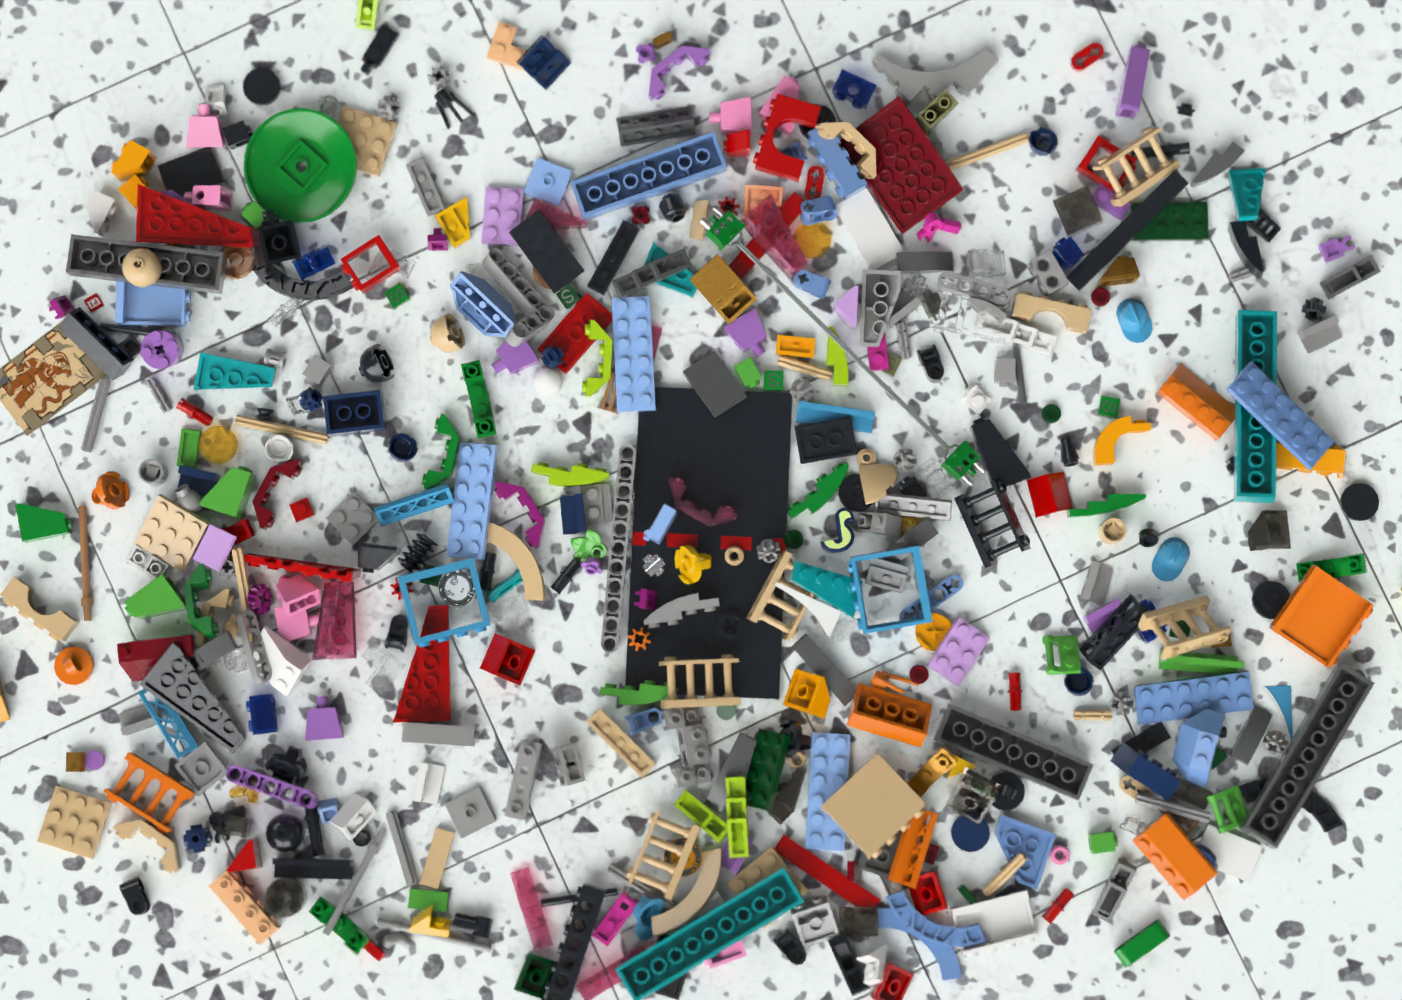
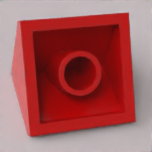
(1049, 494)
(247, 858)
(928, 894)
(894, 984)

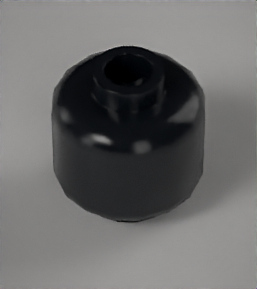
(672, 208)

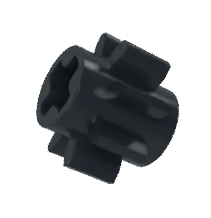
(1314, 309)

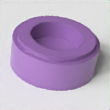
(94, 760)

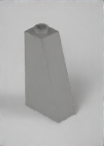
(439, 734)

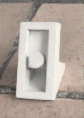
(875, 964)

